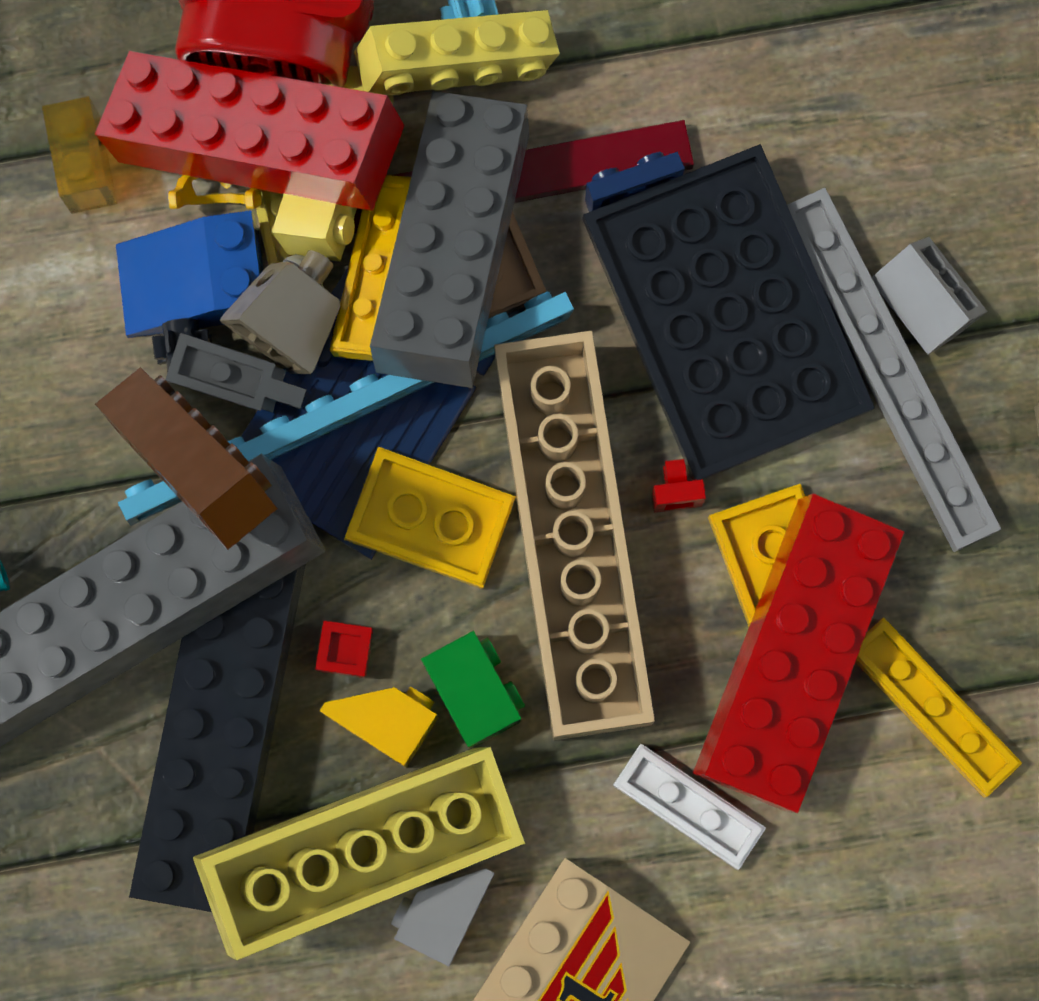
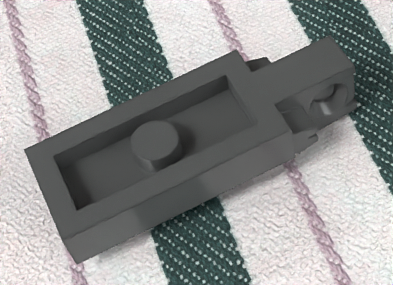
(231, 375)

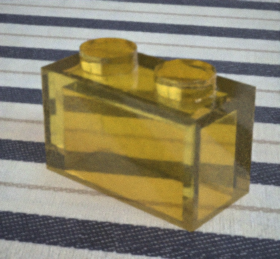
(78, 155)

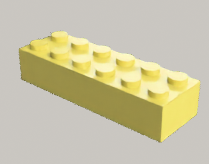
(358, 851)

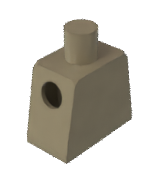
(287, 312)

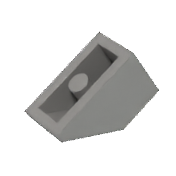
(441, 915)

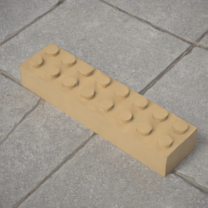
(573, 536)

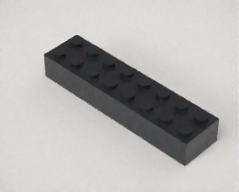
(215, 742)

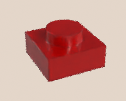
(344, 649)

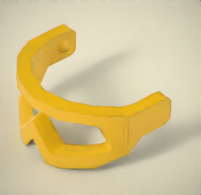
(185, 195)

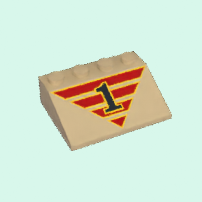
(584, 947)

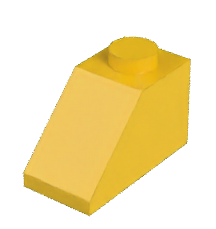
(386, 720)

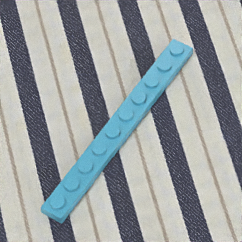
(366, 396)

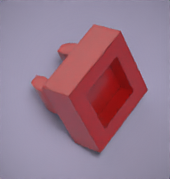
(677, 491)

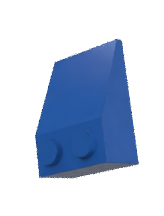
(188, 271)

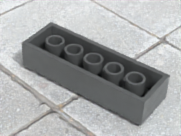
(451, 240)

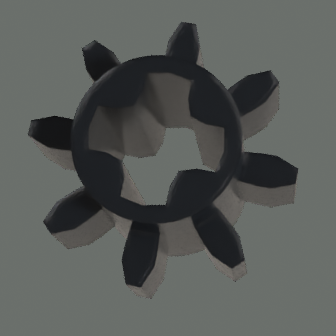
(165, 344)

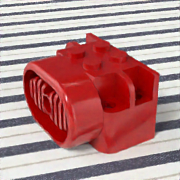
(275, 36)

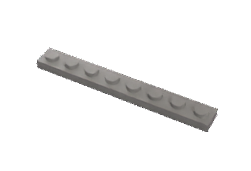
(893, 375)

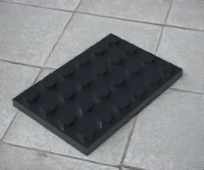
(727, 313)

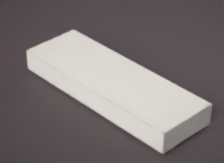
(689, 806)

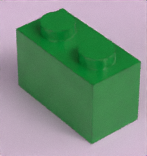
(473, 689)

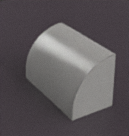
(928, 294)

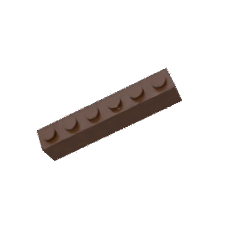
(189, 456)

